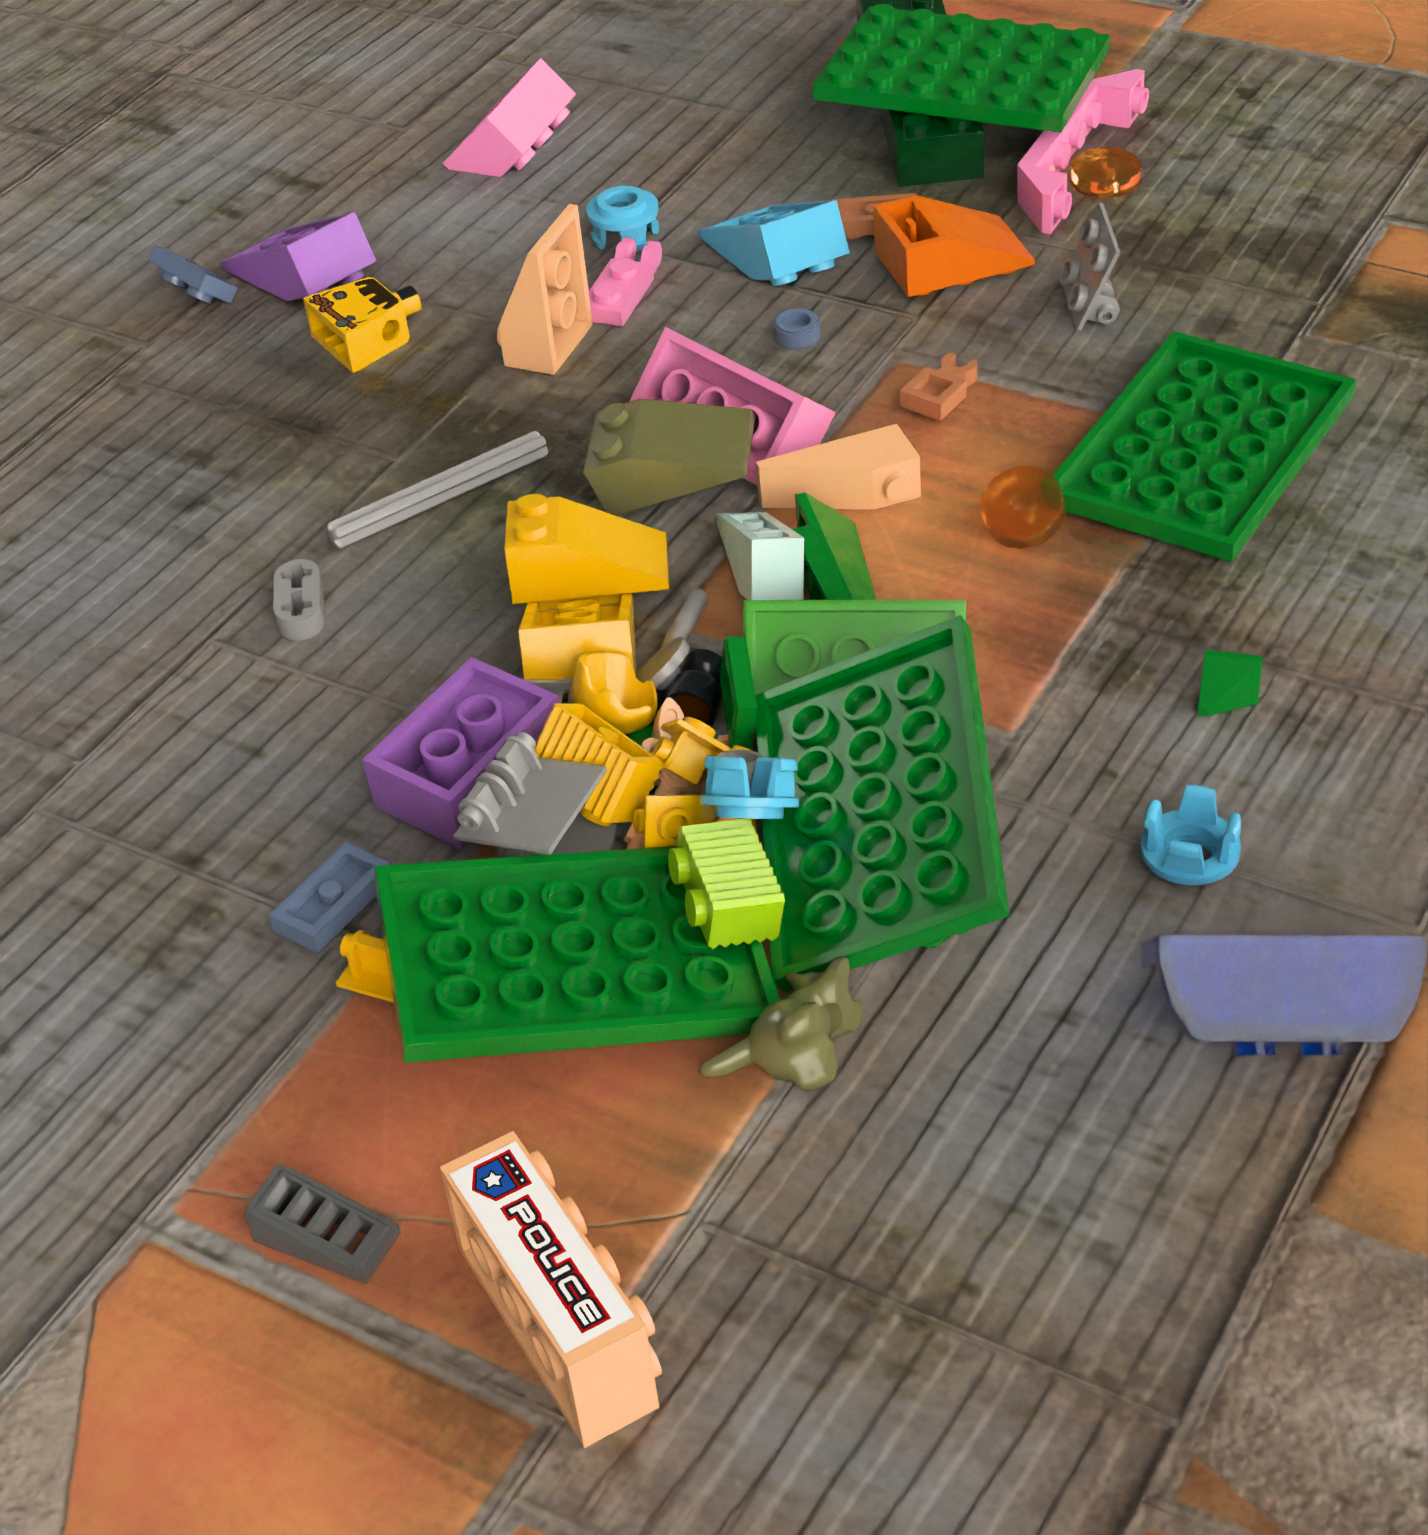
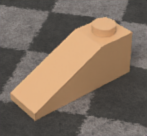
(846, 473)

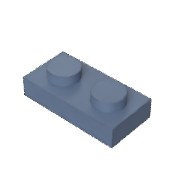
(183, 271)
(328, 898)

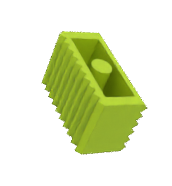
(727, 882)

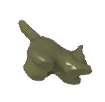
(796, 1033)

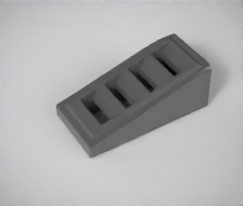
(290, 1196)

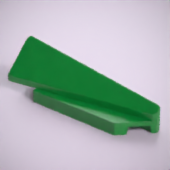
(832, 553)

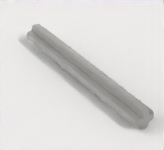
(436, 490)

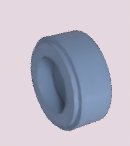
(797, 328)

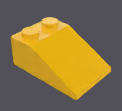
(579, 552)
(561, 630)

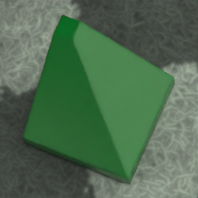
(1229, 682)

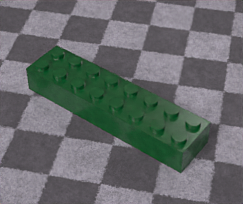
(929, 146)

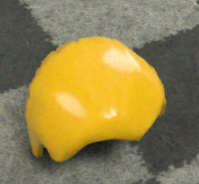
(613, 692)

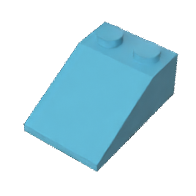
(781, 240)

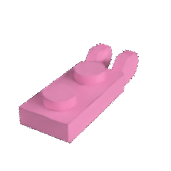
(623, 282)

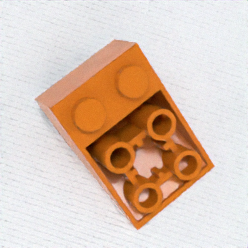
(943, 244)

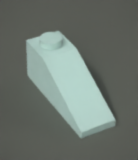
(763, 555)

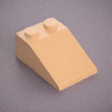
(549, 301)

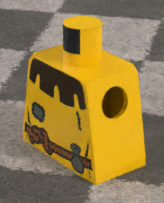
(361, 320)

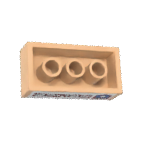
(553, 1287)

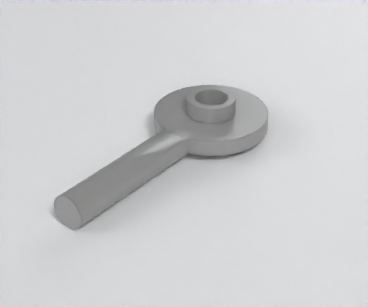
(665, 663)

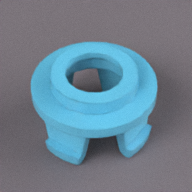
(611, 213)
(769, 793)
(1170, 839)

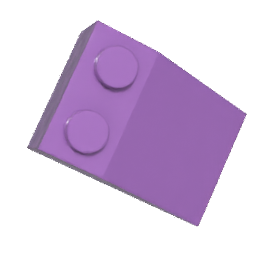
(305, 258)
(447, 743)

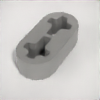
(289, 599)

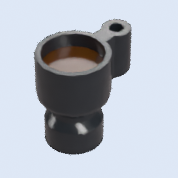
(696, 687)

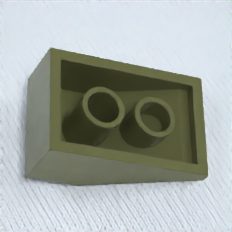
(665, 451)

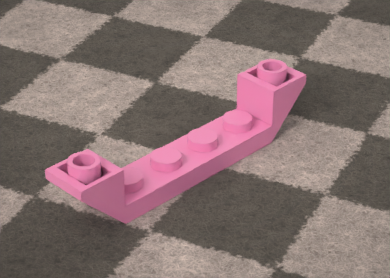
(1040, 184)

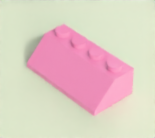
(697, 375)

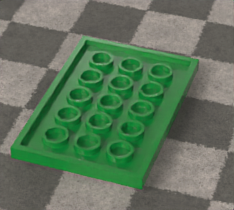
(963, 67)
(1202, 444)
(892, 804)
(557, 956)

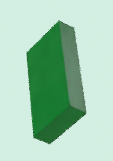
(738, 692)

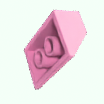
(515, 125)

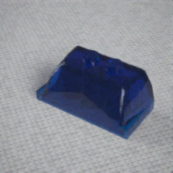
(1289, 988)

